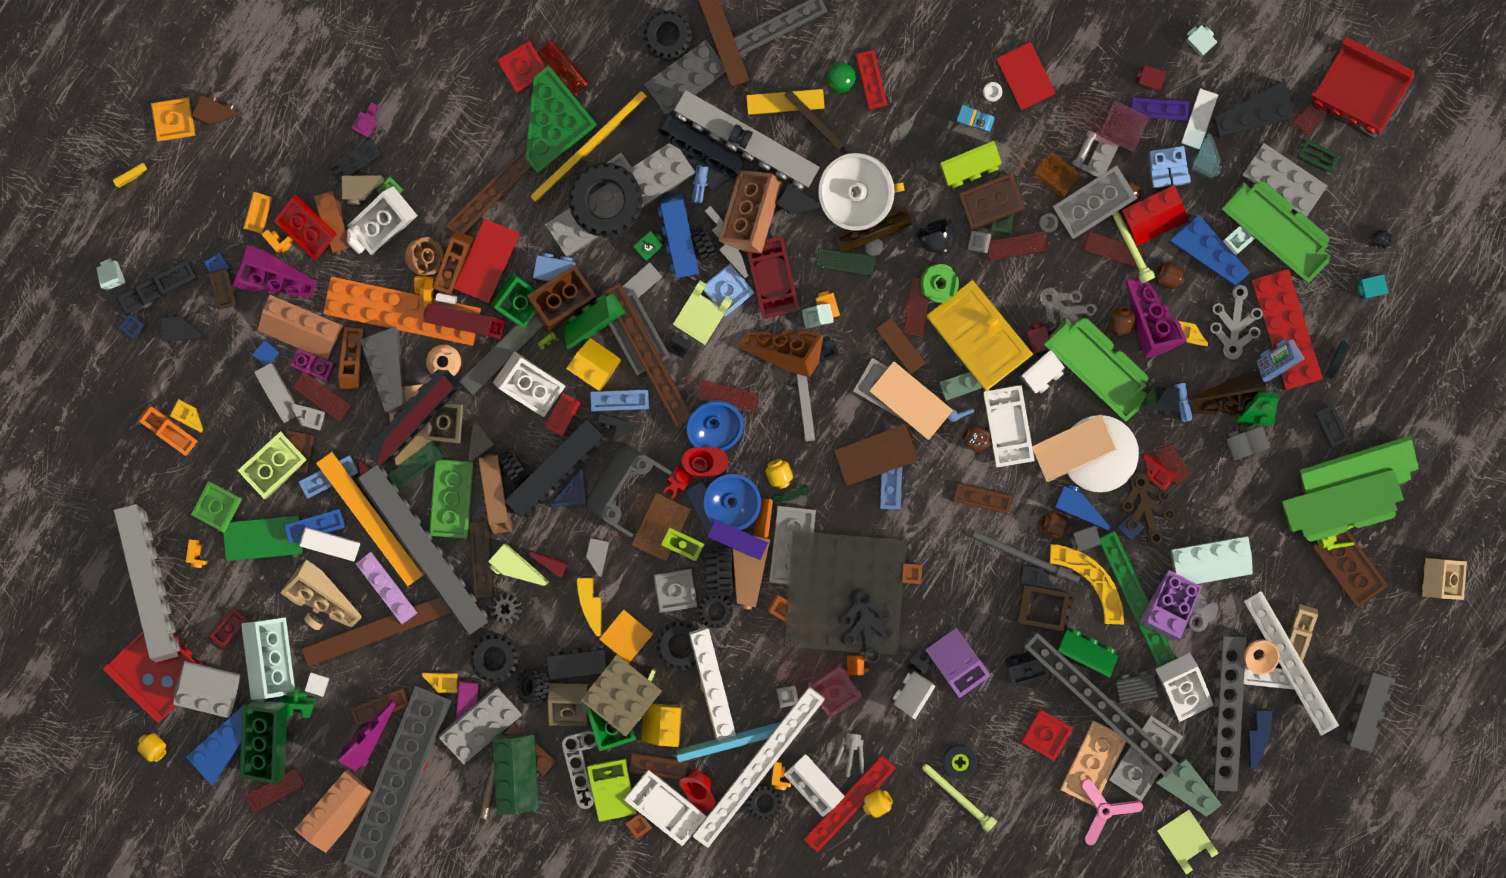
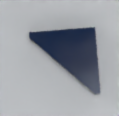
(573, 493)

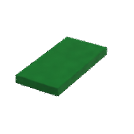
(259, 539)

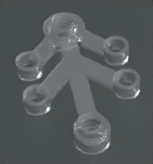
(1065, 311)

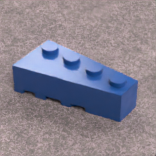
(678, 235)
(1210, 251)
(218, 749)

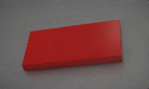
(486, 261)

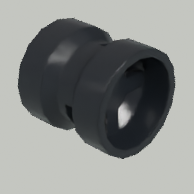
(743, 139)

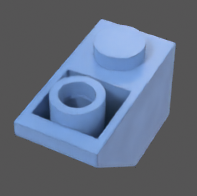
(549, 268)

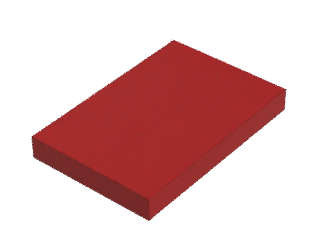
(1025, 76)
(305, 227)

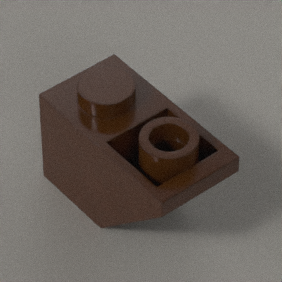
(212, 112)

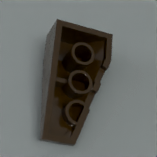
(1229, 396)

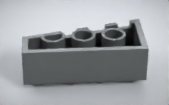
(386, 366)
(1369, 710)

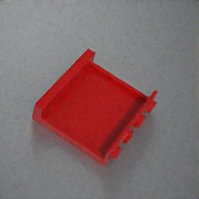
(1363, 86)
(134, 662)

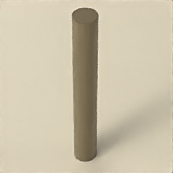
(488, 794)

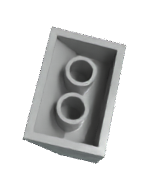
(206, 689)

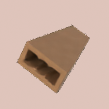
(495, 494)
(748, 576)

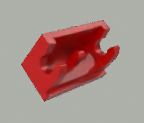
(563, 414)

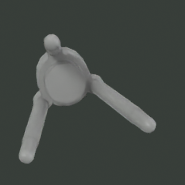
(852, 742)

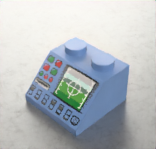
(1279, 360)

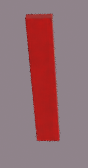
(849, 804)

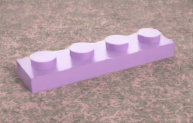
(386, 588)

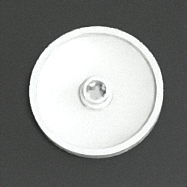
(856, 191)
(1114, 468)

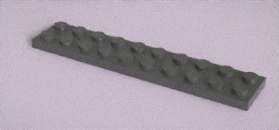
(397, 781)

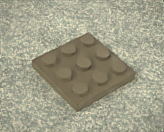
(621, 695)

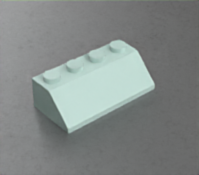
(1213, 560)
(268, 658)

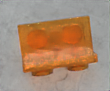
(1057, 174)

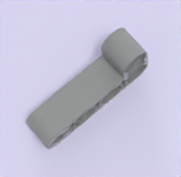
(582, 770)

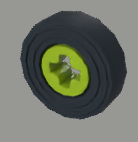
(967, 755)

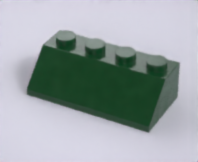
(263, 741)
(515, 773)

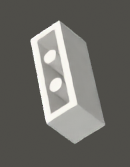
(814, 785)

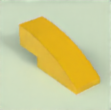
(590, 605)

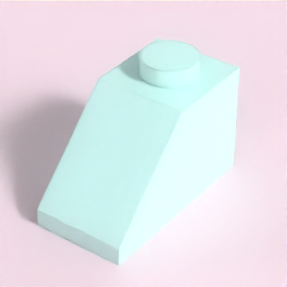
(110, 274)

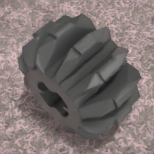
(499, 608)

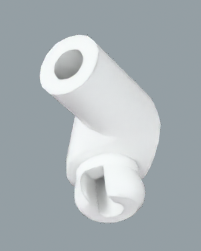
(352, 233)

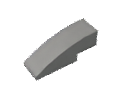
(276, 391)

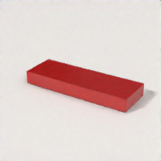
(871, 79)

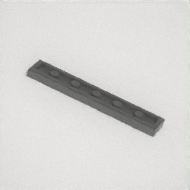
(779, 25)
(500, 355)

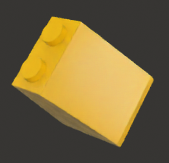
(594, 364)
(662, 725)

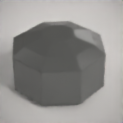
(874, 247)

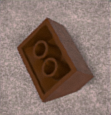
(561, 298)

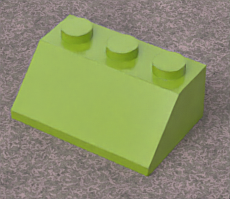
(970, 164)

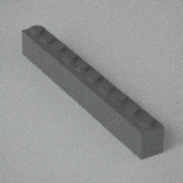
(421, 550)
(1100, 704)

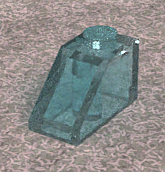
(1207, 159)

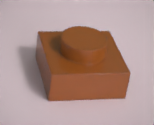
(912, 573)
(639, 825)

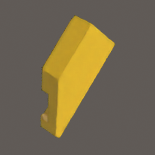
(129, 175)
(1193, 334)
(187, 415)
(443, 681)

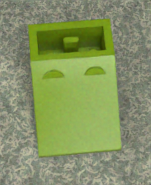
(610, 786)

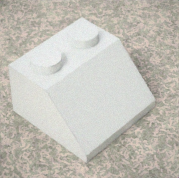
(1042, 372)

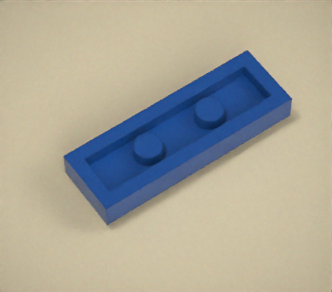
(324, 522)

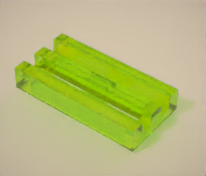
(547, 340)

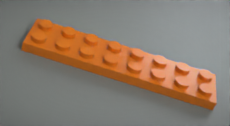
(390, 309)

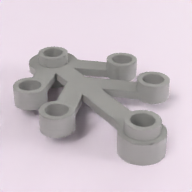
(1235, 326)

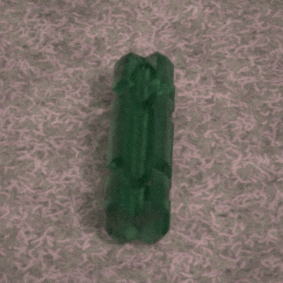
(790, 494)

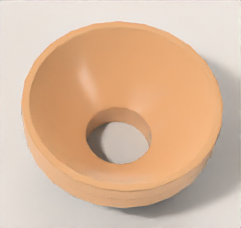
(451, 353)
(1266, 662)

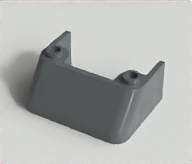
(623, 463)

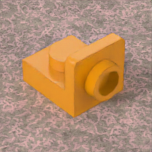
(273, 239)
(424, 287)
(827, 298)
(193, 551)
(778, 772)

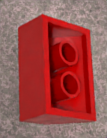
(1155, 215)

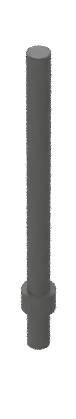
(1060, 572)

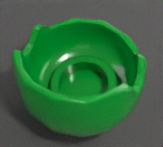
(840, 77)

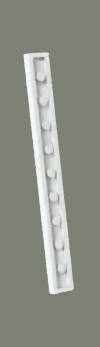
(758, 767)

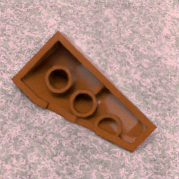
(790, 351)

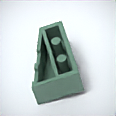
(1190, 788)

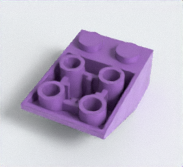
(1171, 606)
(958, 662)

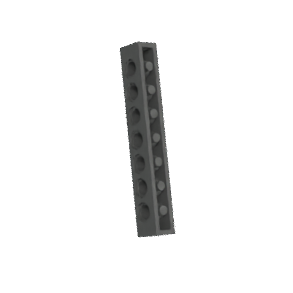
(1230, 781)

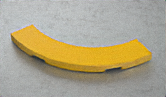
(1096, 576)

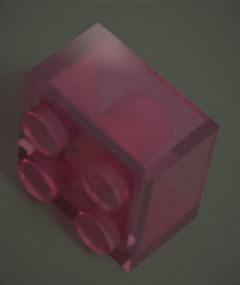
(1124, 125)
(836, 688)

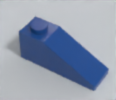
(1077, 505)

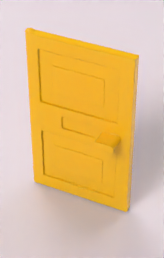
(979, 335)

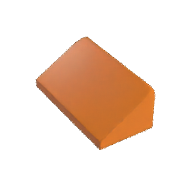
(762, 522)

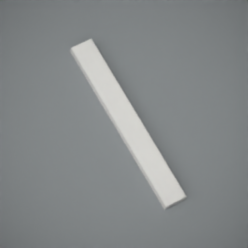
(1291, 664)

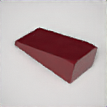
(554, 565)
(227, 629)

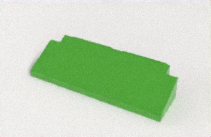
(1274, 224)
(1107, 373)
(1392, 455)
(1335, 507)

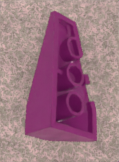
(265, 272)
(1154, 324)
(359, 748)

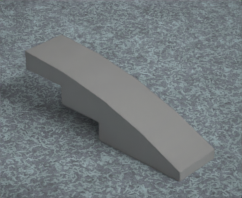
(732, 254)

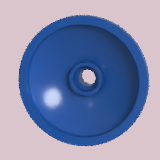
(722, 432)
(746, 501)

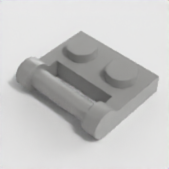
(1101, 157)

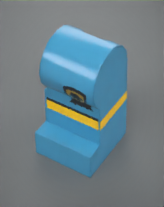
(975, 119)

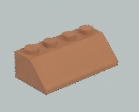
(750, 211)
(299, 327)
(335, 811)

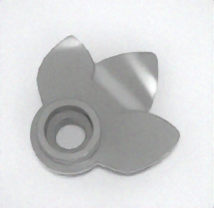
(1204, 612)

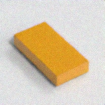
(258, 212)

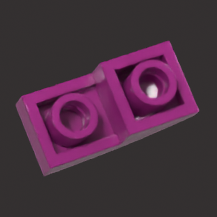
(312, 365)
(466, 697)

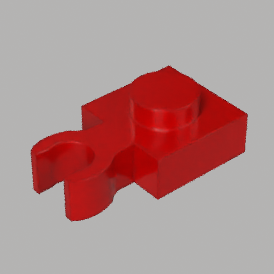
(678, 481)

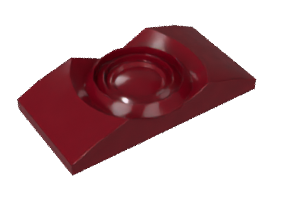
(773, 279)

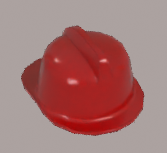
(705, 461)
(697, 790)

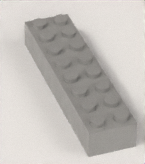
(760, 147)
(655, 177)
(146, 583)

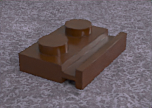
(304, 445)

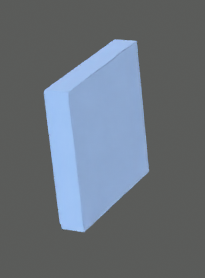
(728, 284)

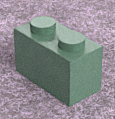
(959, 386)

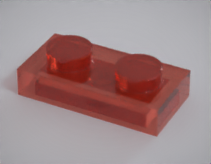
(1171, 459)

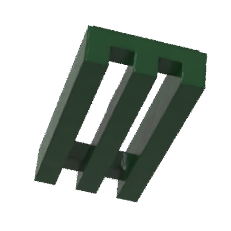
(1333, 163)

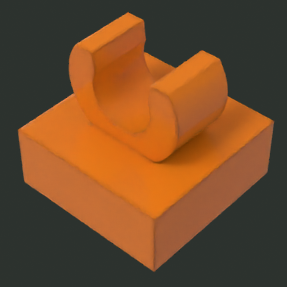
(855, 665)

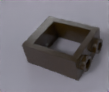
(1024, 604)

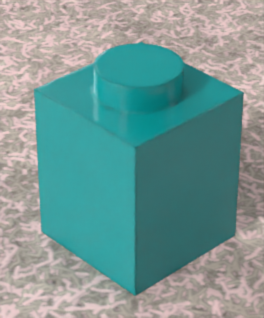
(1372, 287)

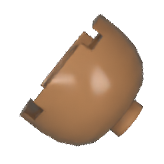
(424, 256)

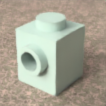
(1201, 39)

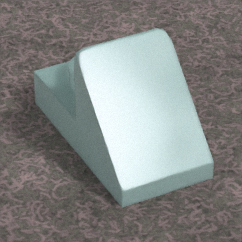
(1238, 240)
(817, 315)

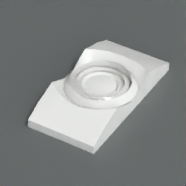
(1008, 426)
(665, 807)

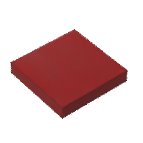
(521, 66)
(1047, 734)

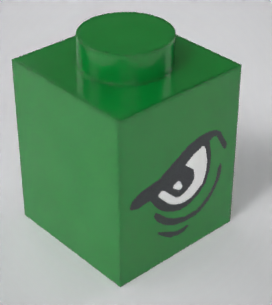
(649, 245)

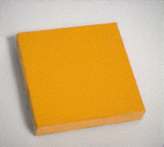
(173, 119)
(626, 636)

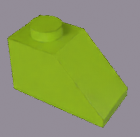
(682, 544)

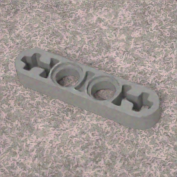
(806, 408)

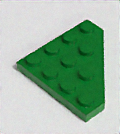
(555, 120)

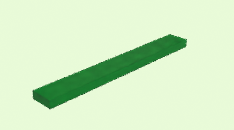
(1134, 596)

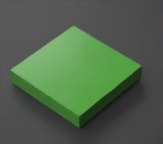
(216, 506)

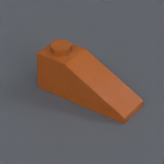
(332, 216)
(453, 262)
(351, 358)

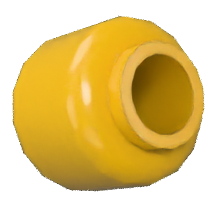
(779, 473)
(151, 747)
(877, 803)

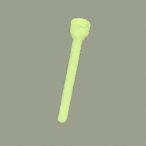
(1145, 273)
(986, 821)

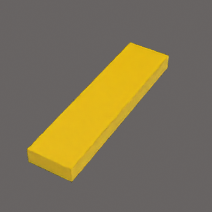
(779, 103)

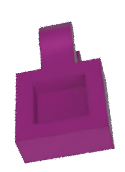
(365, 123)

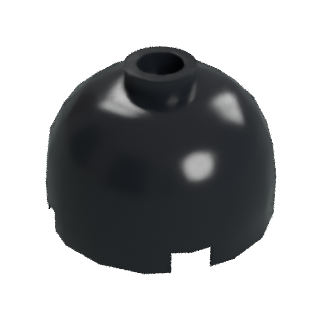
(937, 237)

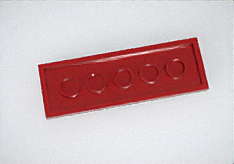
(1285, 321)

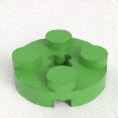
(929, 287)

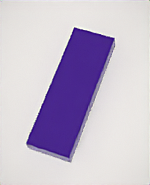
(1162, 108)
(737, 539)

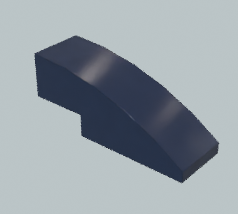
(1259, 737)

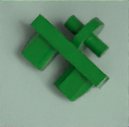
(300, 701)

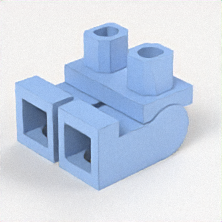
(1168, 158)

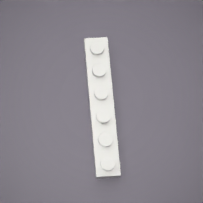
(712, 684)

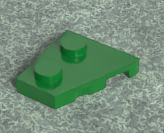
(1260, 410)

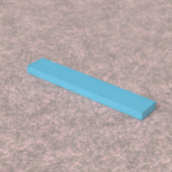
(716, 746)

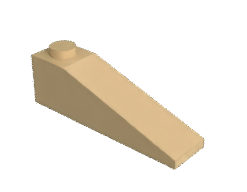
(316, 590)

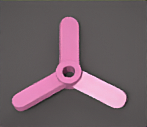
(1100, 803)

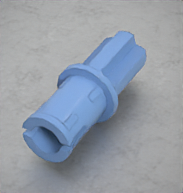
(699, 183)
(1184, 406)

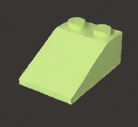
(272, 465)
(513, 565)

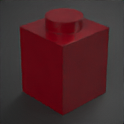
(1150, 78)
(1038, 335)

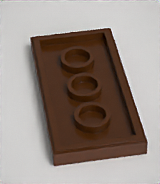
(876, 455)
(1352, 570)

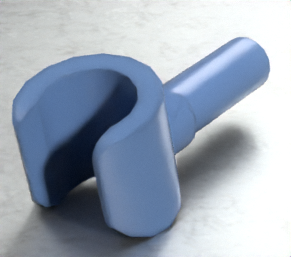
(954, 416)

